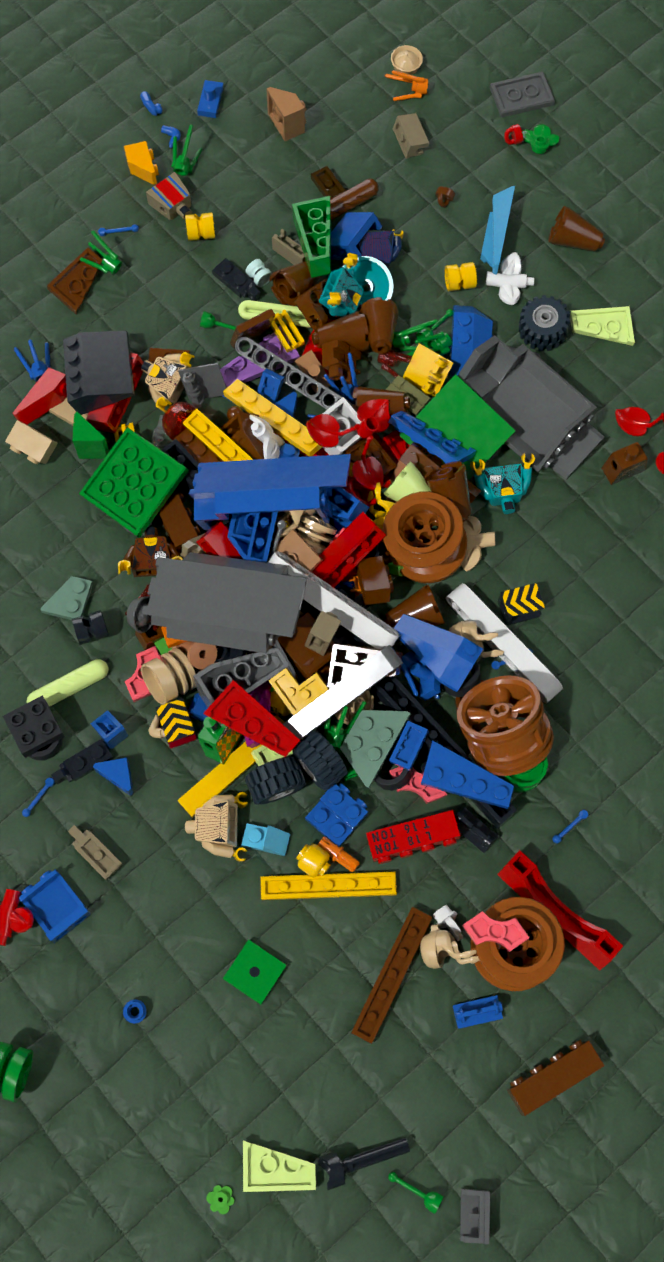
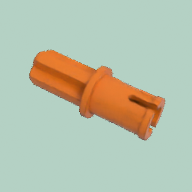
(338, 854)

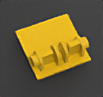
(427, 370)

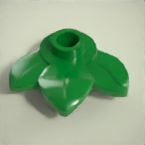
(540, 138)

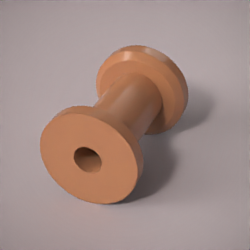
(198, 654)

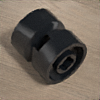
(90, 627)

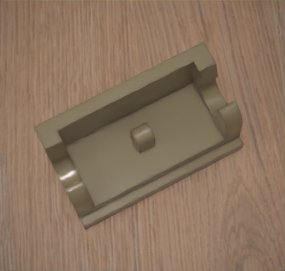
(410, 135)
(287, 248)

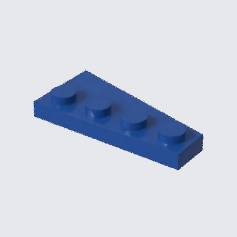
(431, 439)
(461, 777)

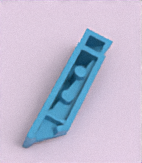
(497, 228)

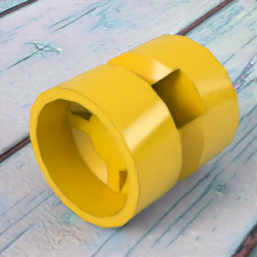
(200, 226)
(461, 276)

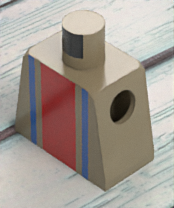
(170, 197)

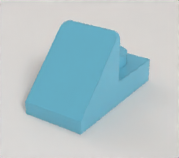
(266, 839)

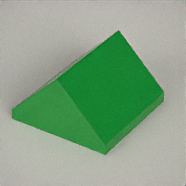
(87, 440)

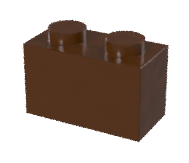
(374, 580)

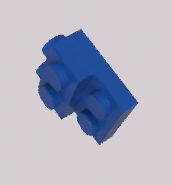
(337, 814)

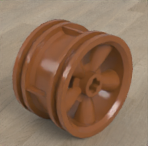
(495, 708)

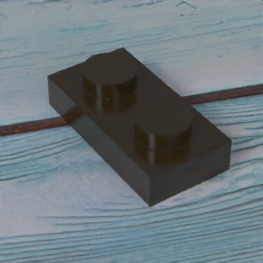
(327, 182)

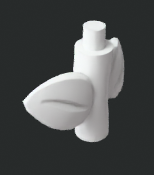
(509, 279)
(264, 432)

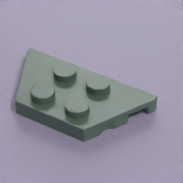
(372, 741)

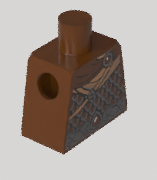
(627, 460)

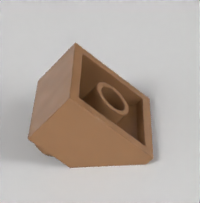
(286, 112)

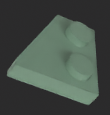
(69, 599)

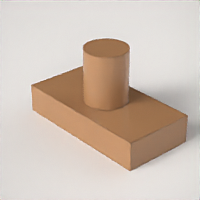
(311, 366)

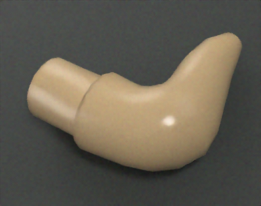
(154, 729)

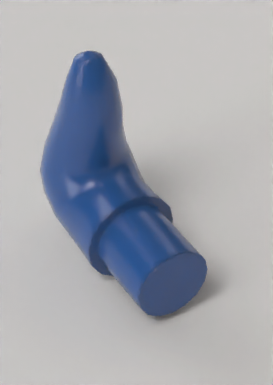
(171, 131)

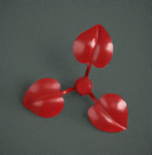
(374, 418)
(635, 423)

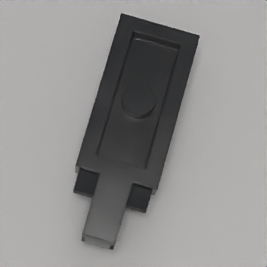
(236, 280)
(82, 762)

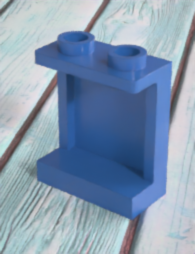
(350, 232)
(54, 905)

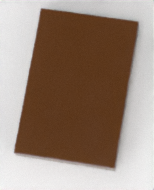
(253, 326)

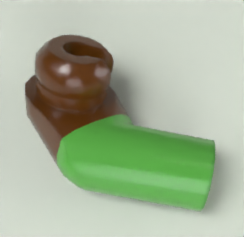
(393, 569)

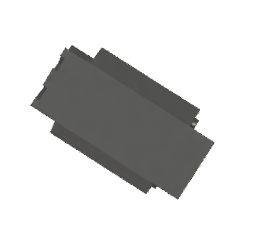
(536, 402)
(225, 601)

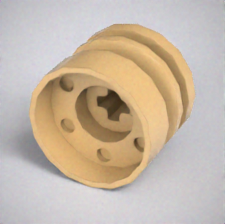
(314, 530)
(168, 676)

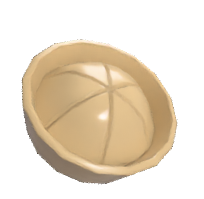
(406, 59)

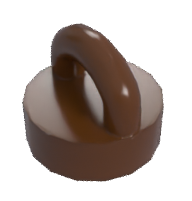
(445, 194)

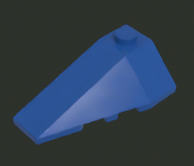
(442, 651)

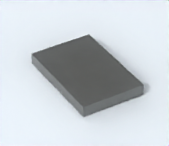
(522, 94)

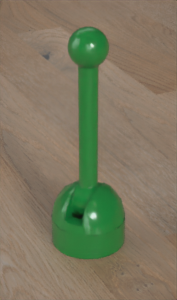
(208, 321)
(429, 331)
(431, 1200)

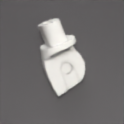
(446, 918)

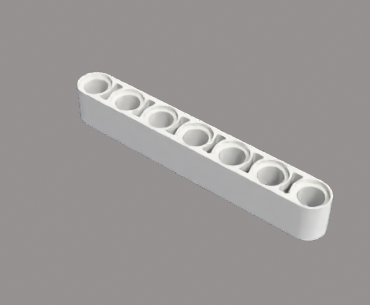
(328, 599)
(515, 653)

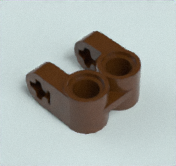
(311, 308)

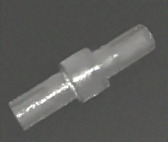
(158, 433)

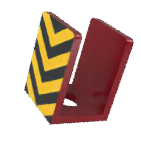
(176, 723)

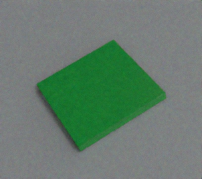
(467, 418)
(133, 482)

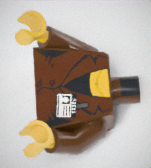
(144, 553)

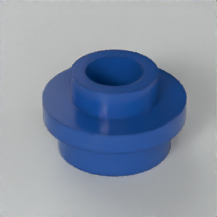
(127, 1011)

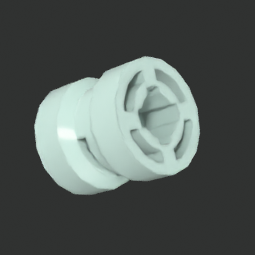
(257, 270)

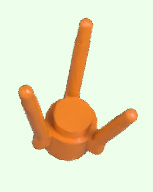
(419, 84)

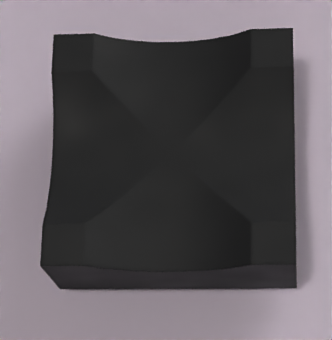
(33, 726)

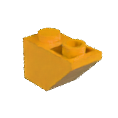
(140, 161)

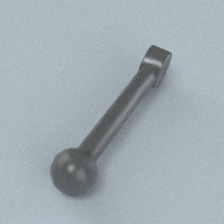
(281, 525)

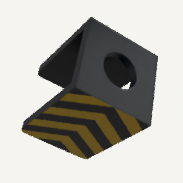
(520, 604)

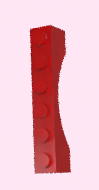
(587, 938)

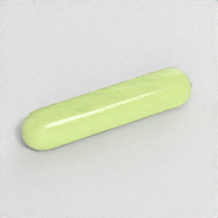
(250, 309)
(71, 682)

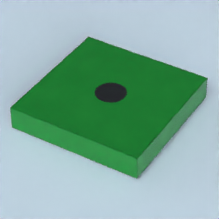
(254, 972)

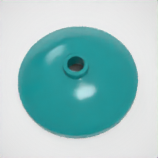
(377, 275)

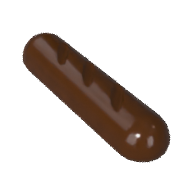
(353, 197)

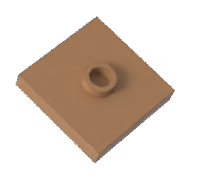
(299, 550)

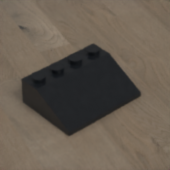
(97, 369)

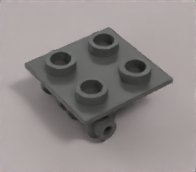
(202, 383)

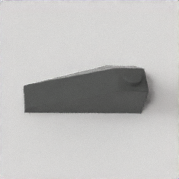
(247, 671)

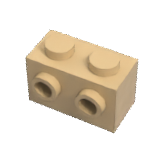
(31, 442)

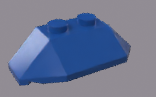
(469, 331)
(252, 534)

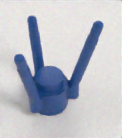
(38, 367)
(347, 389)
(409, 660)

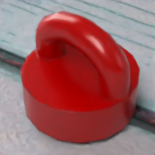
(516, 133)

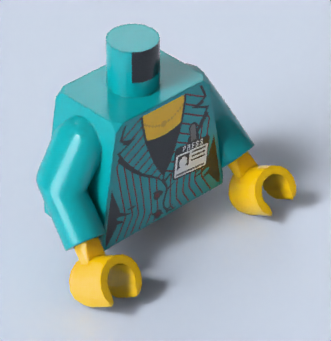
(342, 290)
(503, 483)

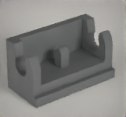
(475, 1216)

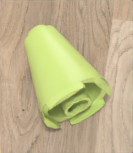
(407, 482)

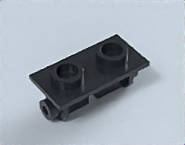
(475, 830)

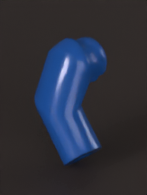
(147, 102)

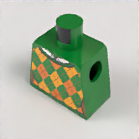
(217, 740)

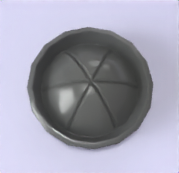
(135, 618)

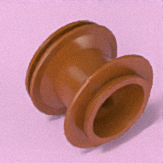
(447, 544)
(546, 943)

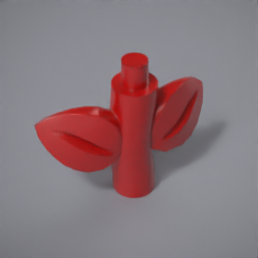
(13, 918)

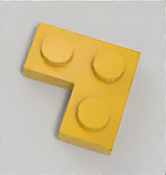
(297, 695)

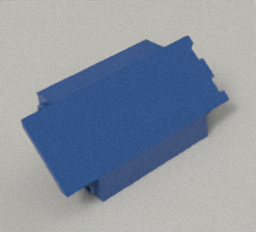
(267, 486)

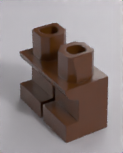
(336, 360)

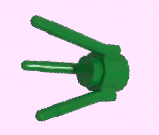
(181, 164)
(110, 261)
(402, 337)
(440, 342)
(335, 735)

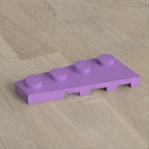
(245, 370)

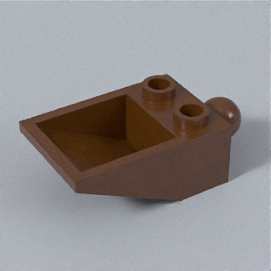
(240, 432)
(304, 660)

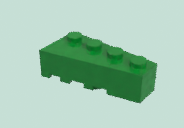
(313, 228)

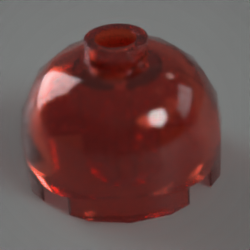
(174, 418)

